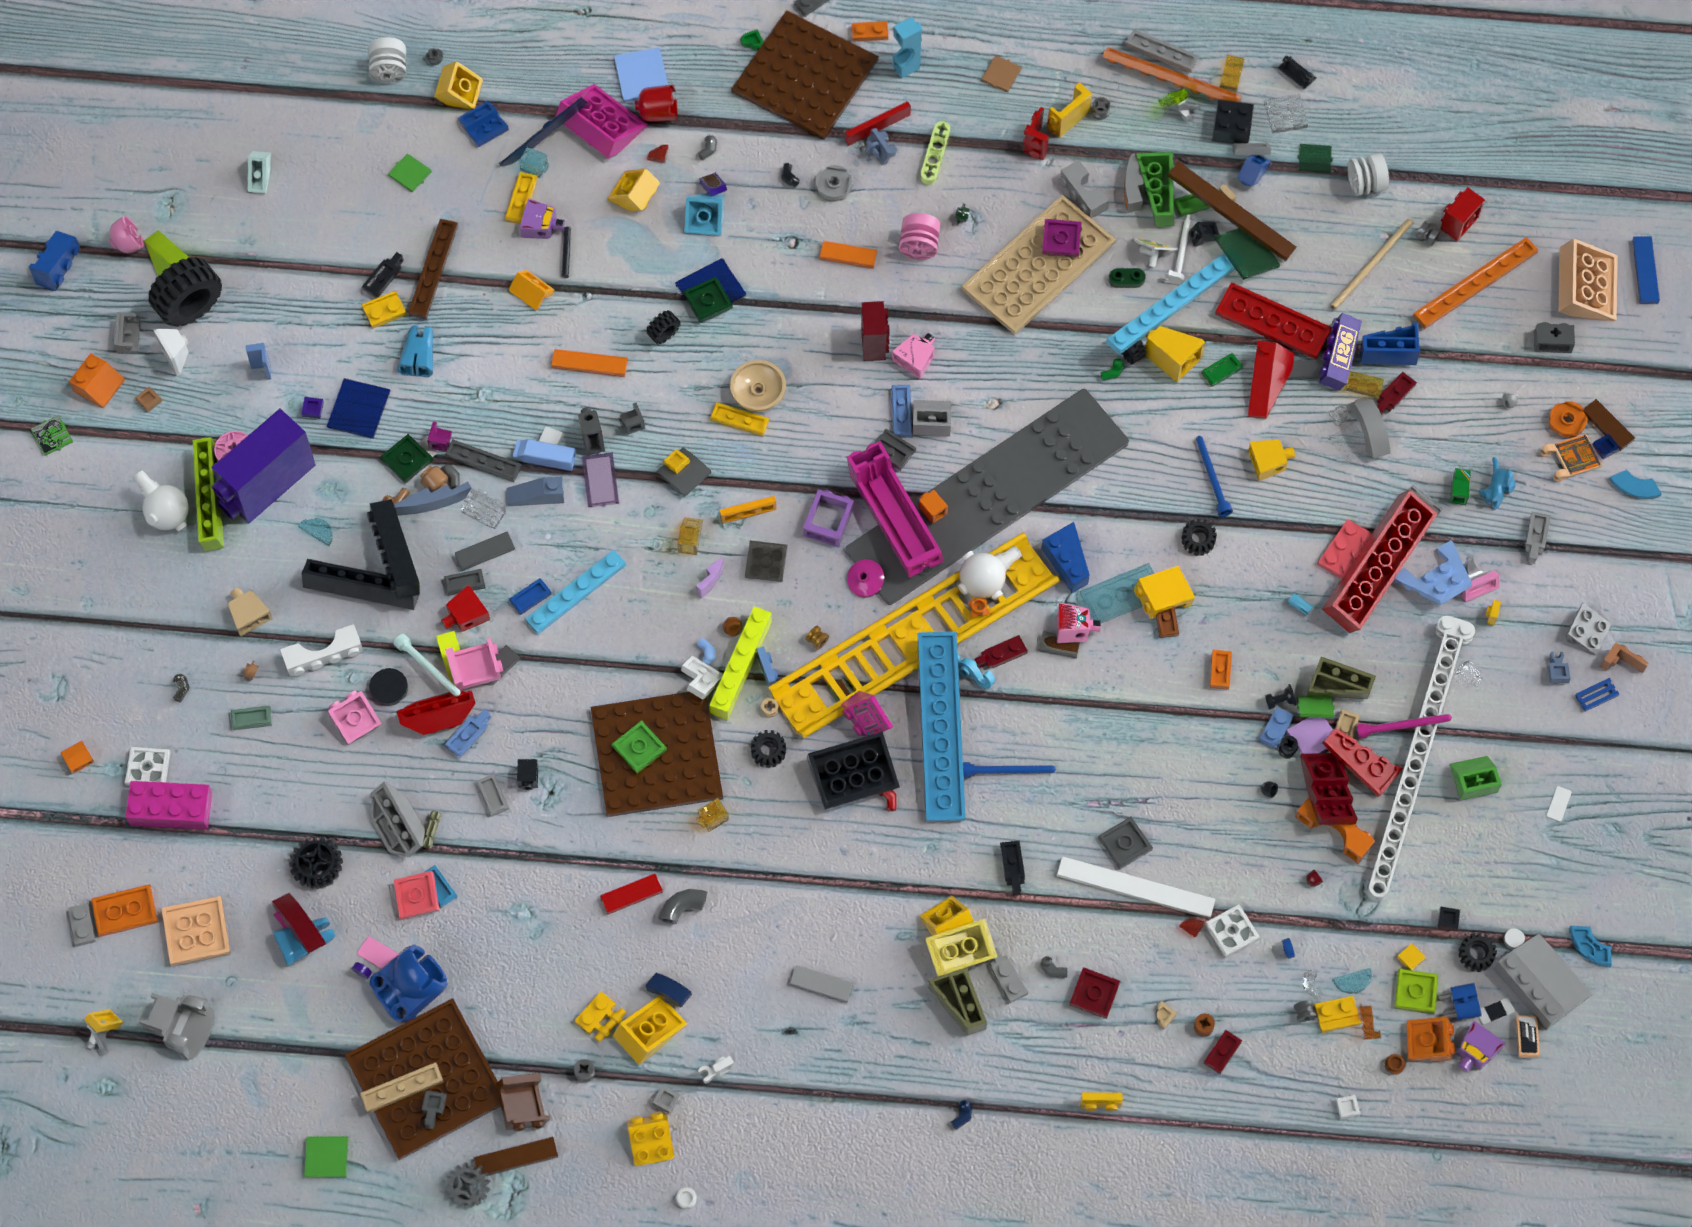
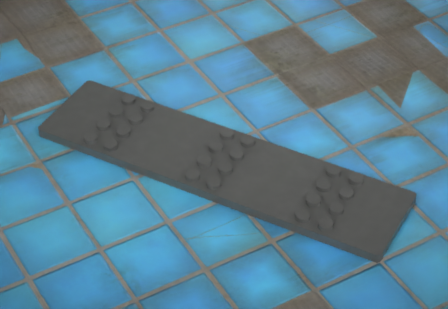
(1003, 487)

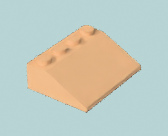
(1587, 281)

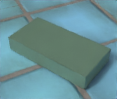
(251, 717)

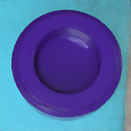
(361, 970)

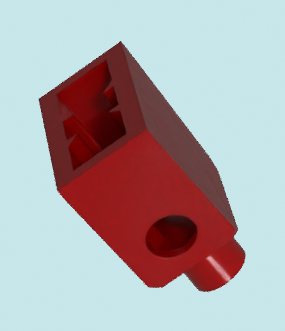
(465, 611)

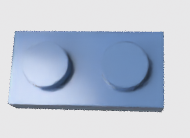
(765, 660)
(1276, 728)

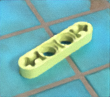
(937, 153)

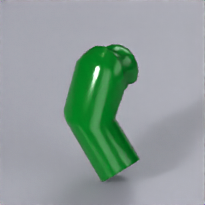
(1115, 370)

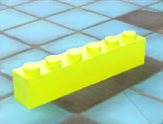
(740, 663)

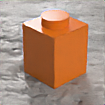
(933, 506)

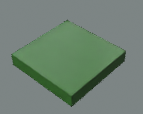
(639, 747)
(326, 1157)

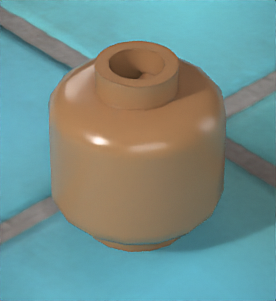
(433, 478)

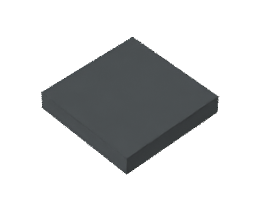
(1125, 842)

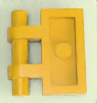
(596, 1012)

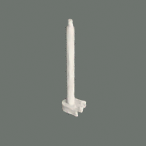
(1175, 277)

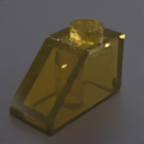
(689, 536)

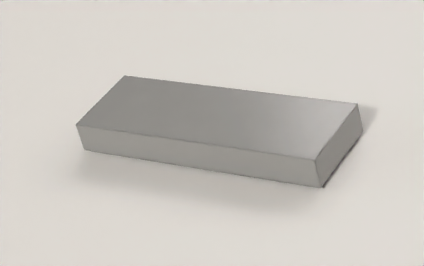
(821, 984)

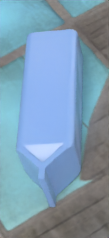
(545, 454)

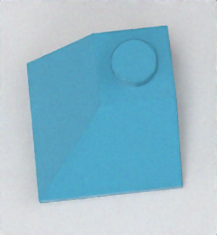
(704, 214)

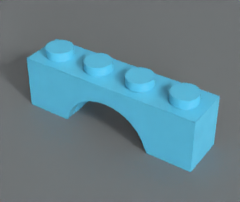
(909, 38)

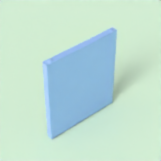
(639, 71)

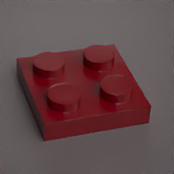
(1094, 993)

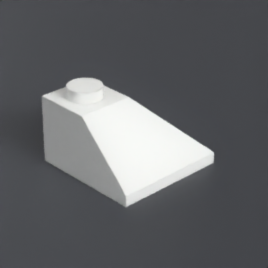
(173, 347)

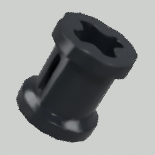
(1292, 743)

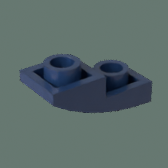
(671, 990)

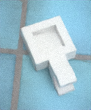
(720, 1067)

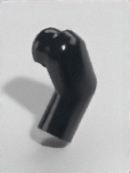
(789, 178)

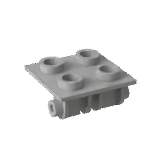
(1588, 629)

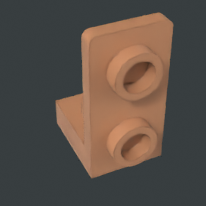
(1621, 652)

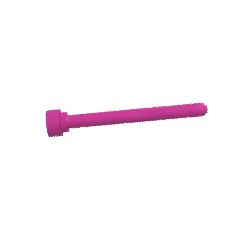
(1366, 730)

